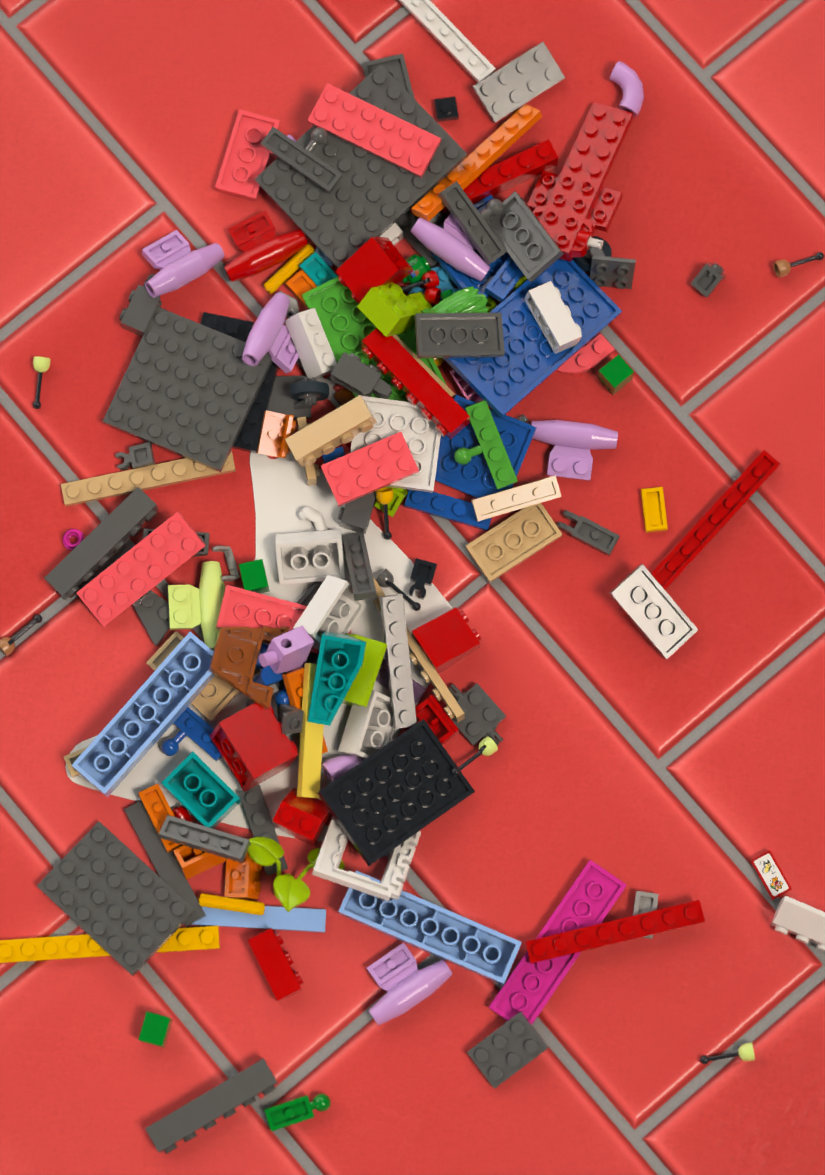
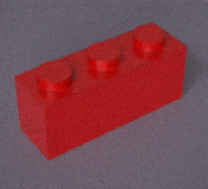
(276, 964)

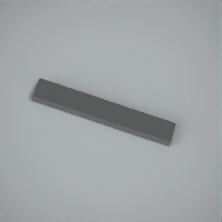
(164, 862)

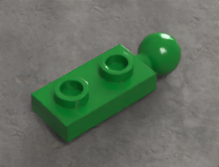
(296, 1111)

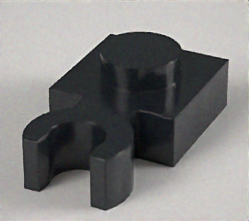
(423, 575)

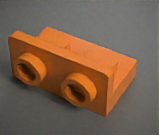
(242, 879)

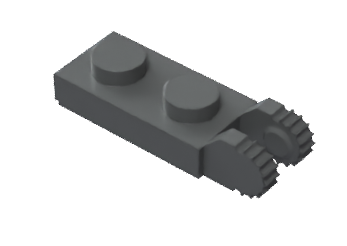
(590, 533)

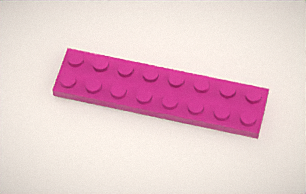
(582, 906)

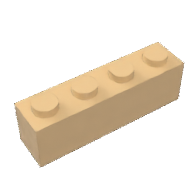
(331, 431)

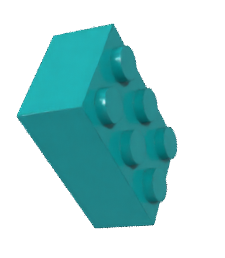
(201, 791)

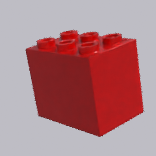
(253, 745)

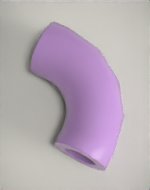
(632, 88)
(339, 765)

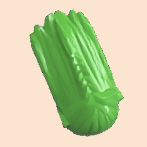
(463, 301)

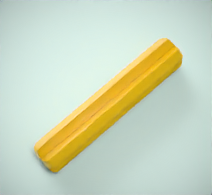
(288, 269)
(232, 904)

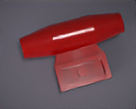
(261, 246)

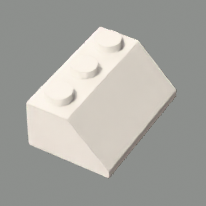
(309, 556)
(331, 610)
(368, 727)
(800, 920)

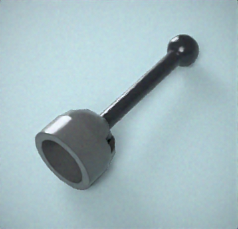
(386, 580)

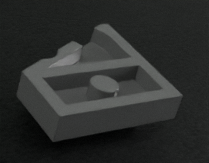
(154, 615)

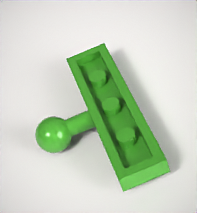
(490, 446)

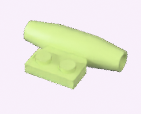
(198, 606)

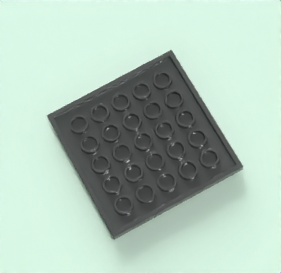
(187, 389)

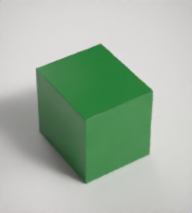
(615, 374)
(254, 576)
(155, 1029)

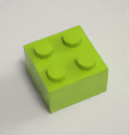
(389, 309)

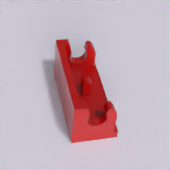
(436, 719)

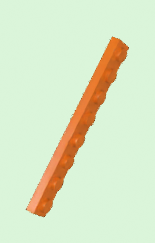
(479, 159)

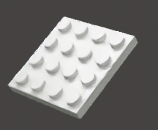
(419, 434)

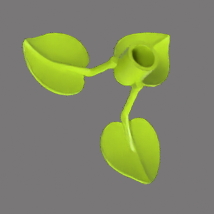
(287, 889)

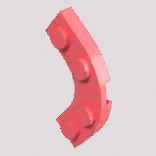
(588, 356)

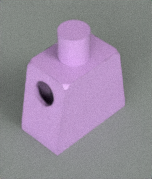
(287, 651)

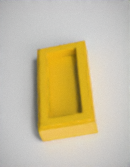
(654, 509)

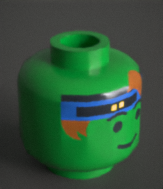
(419, 266)

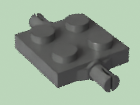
(480, 714)

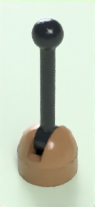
(783, 267)
(7, 644)

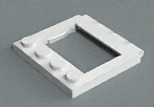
(394, 874)

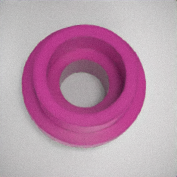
(72, 533)

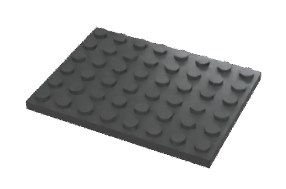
(371, 190)

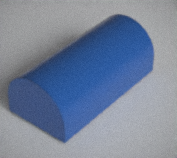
(267, 677)

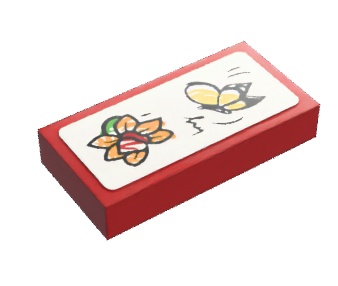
(770, 875)

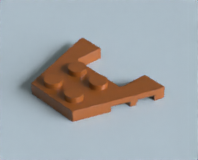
(237, 656)

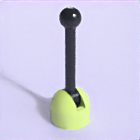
(41, 365)
(486, 747)
(745, 1053)

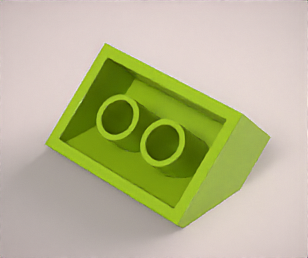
(364, 681)

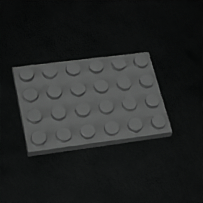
(116, 898)

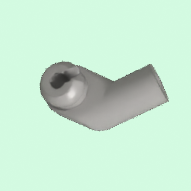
(293, 306)

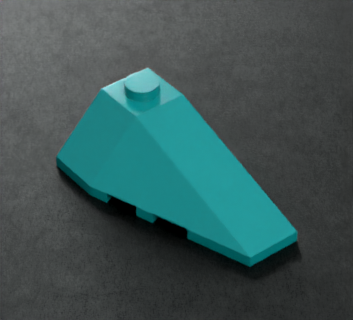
(336, 669)

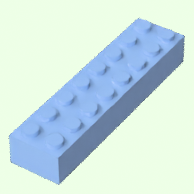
(146, 715)
(435, 931)

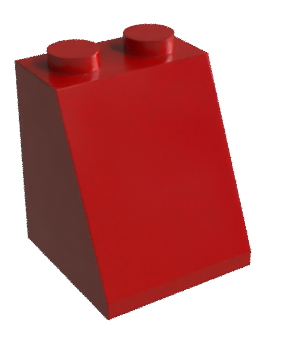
(373, 265)
(447, 639)
(301, 817)

